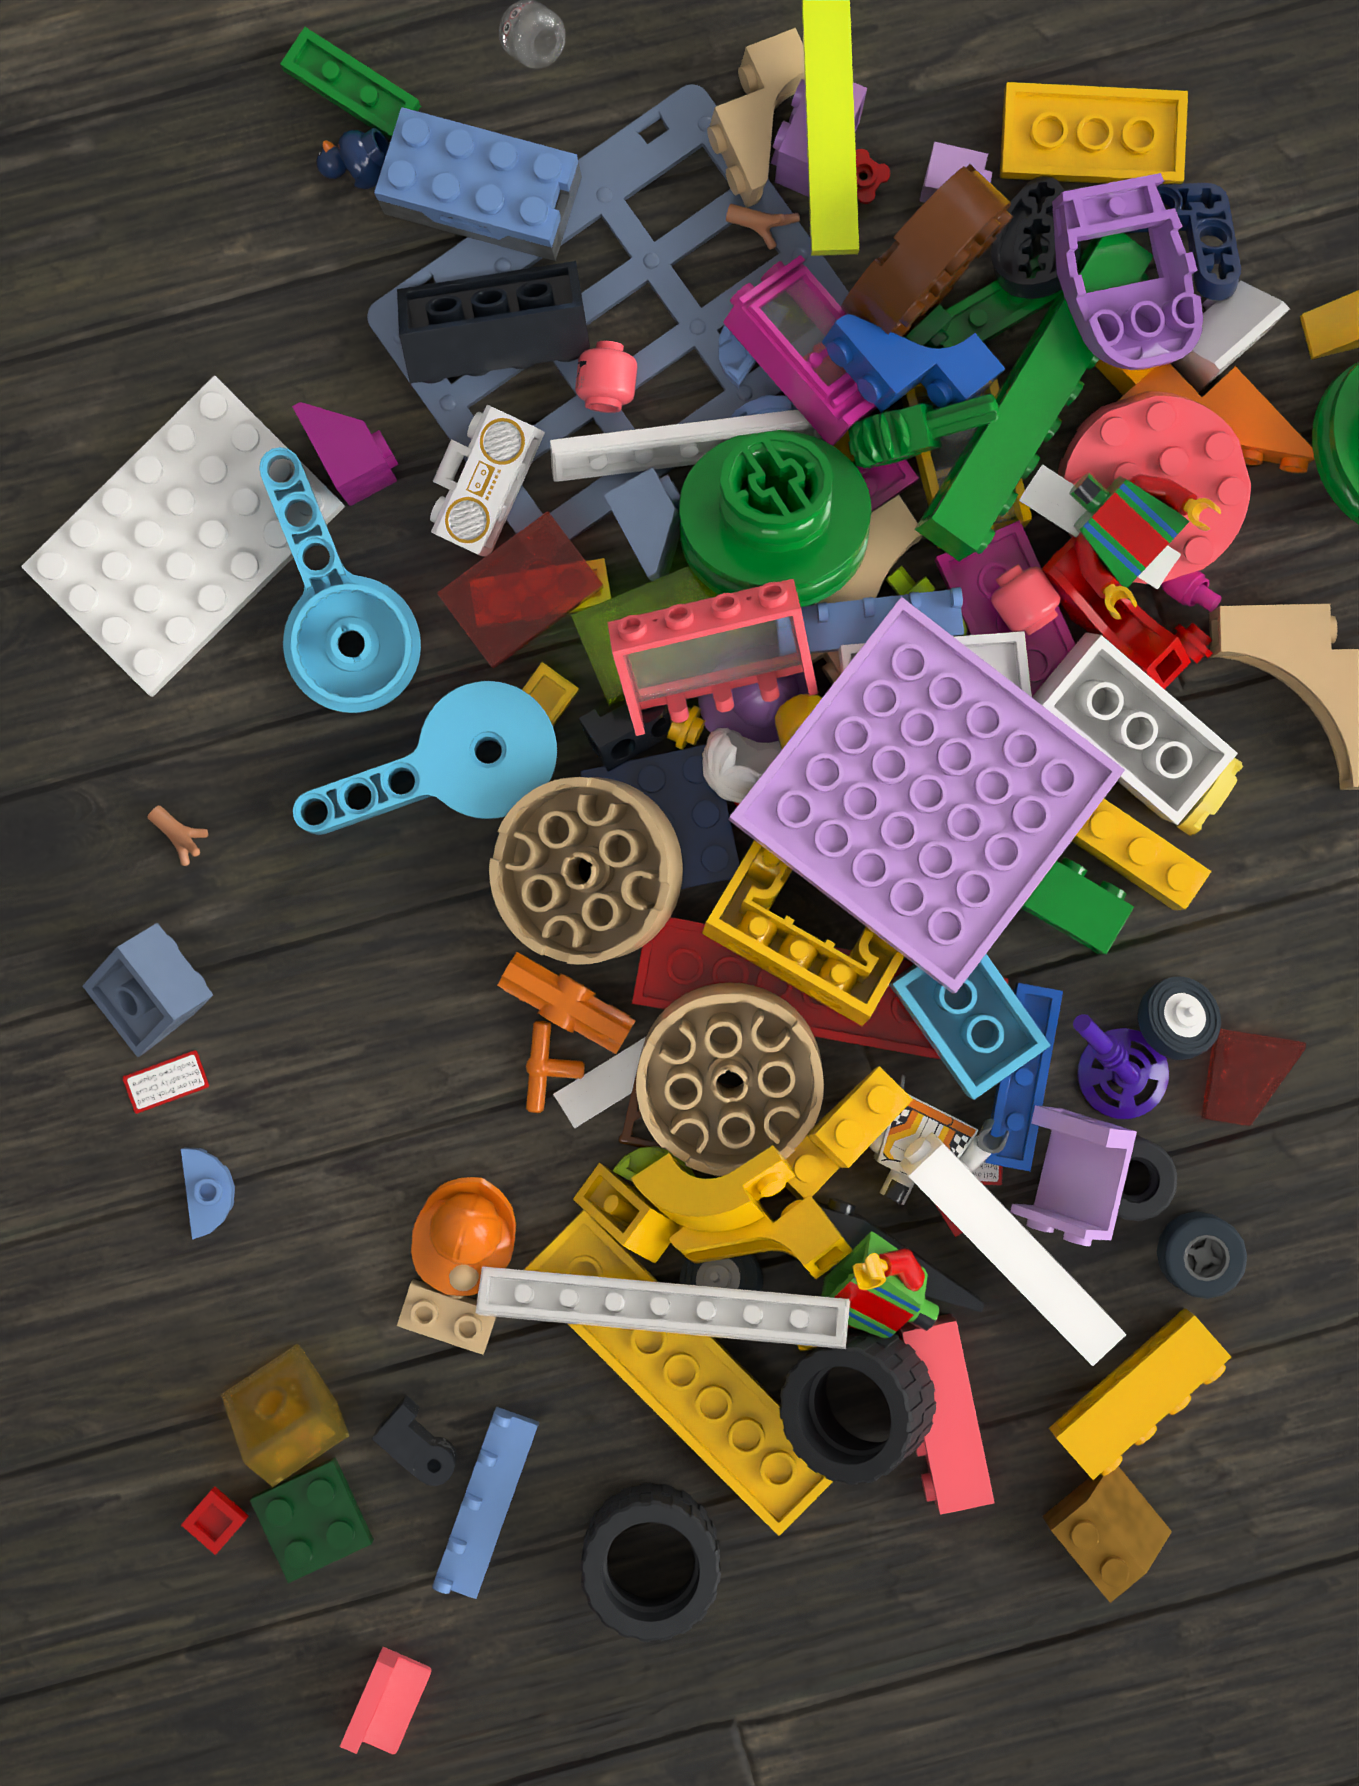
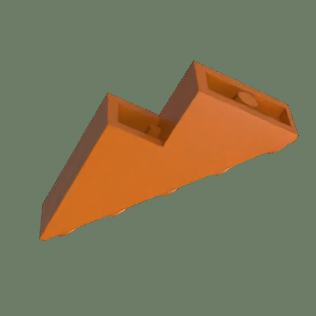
(1255, 421)

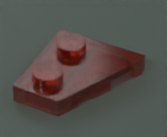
(1246, 1074)

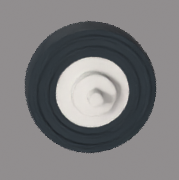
(1179, 1018)

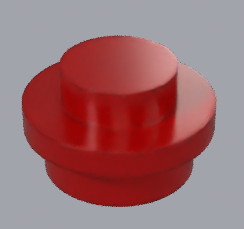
(1194, 641)

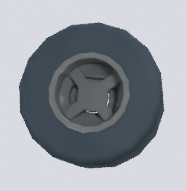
(1218, 1261)

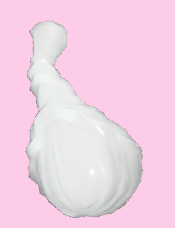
(735, 763)

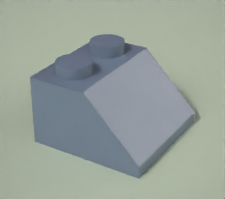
(649, 518)
(147, 989)

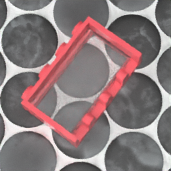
(711, 650)

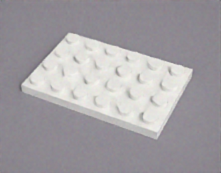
(176, 538)

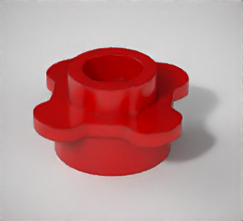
(876, 175)

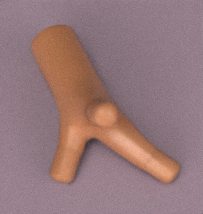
(759, 221)
(178, 833)

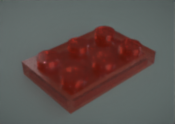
(520, 589)

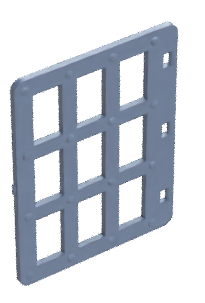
(609, 178)

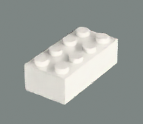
(1137, 724)

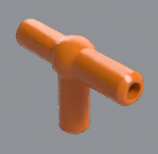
(541, 1066)

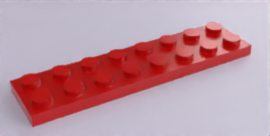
(685, 960)

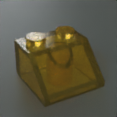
(283, 1416)

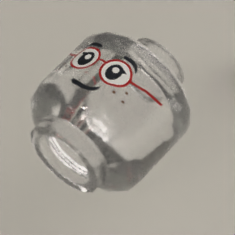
(532, 34)

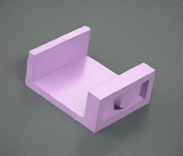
(1079, 1176)

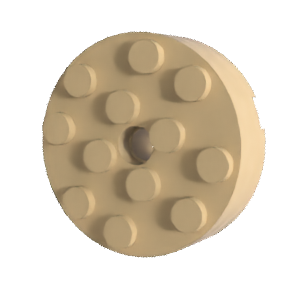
(631, 878)
(736, 1031)

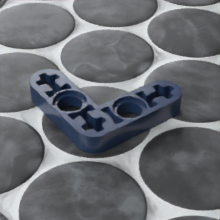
(1201, 222)

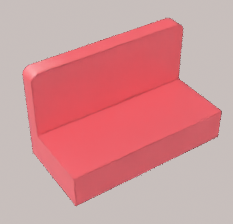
(387, 1703)

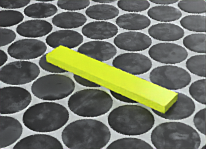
(830, 127)

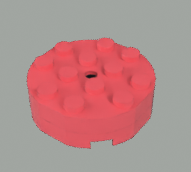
(1175, 441)

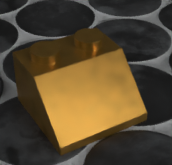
(1109, 1531)

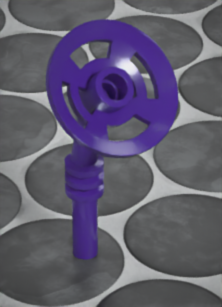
(1113, 1052)

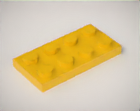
(1092, 133)

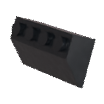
(492, 322)

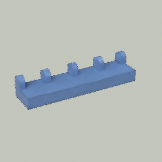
(856, 620)
(485, 1503)

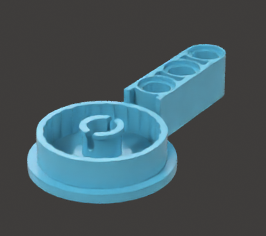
(337, 604)
(447, 760)

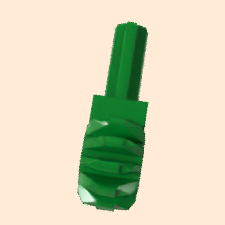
(915, 430)

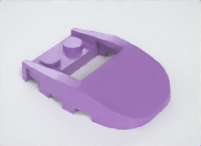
(1136, 322)

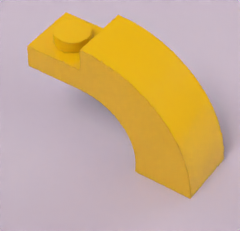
(716, 1202)

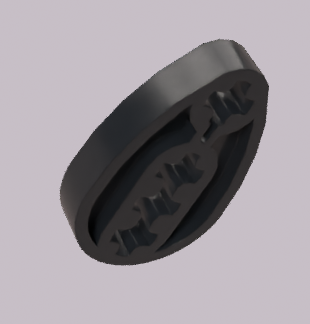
(1014, 243)

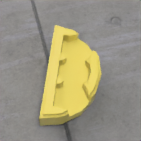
(1211, 799)

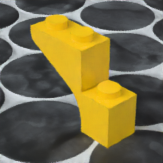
(845, 1132)
(800, 1232)

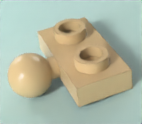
(447, 1316)

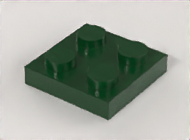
(311, 1520)

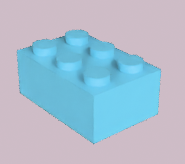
(975, 1032)

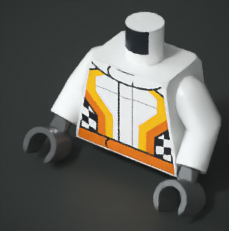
(919, 1121)

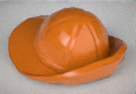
(462, 1225)

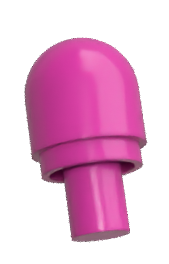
(1192, 590)

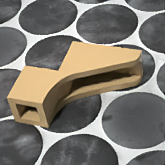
(744, 126)

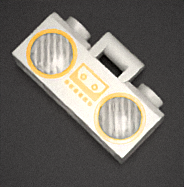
(489, 483)

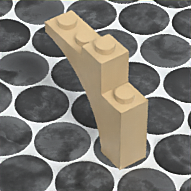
(889, 538)
(1296, 649)

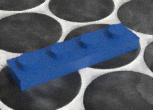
(1026, 1086)

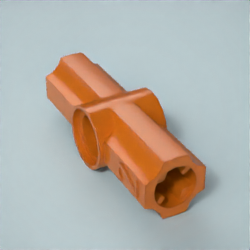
(566, 1002)

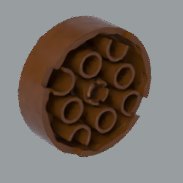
(930, 253)

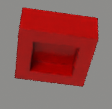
(215, 1520)

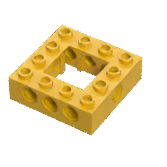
(776, 945)

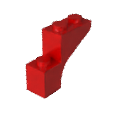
(1135, 635)

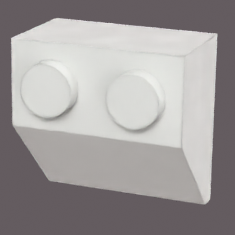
(1228, 332)

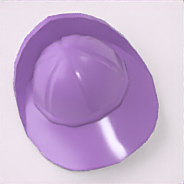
(751, 714)

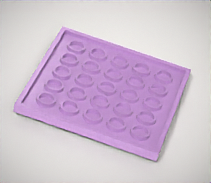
(927, 795)

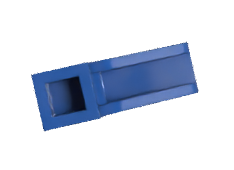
(892, 365)

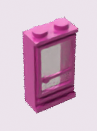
(784, 331)

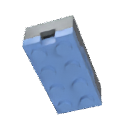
(478, 184)

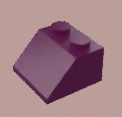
(351, 455)

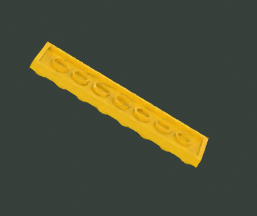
(692, 1386)

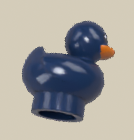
(356, 152)

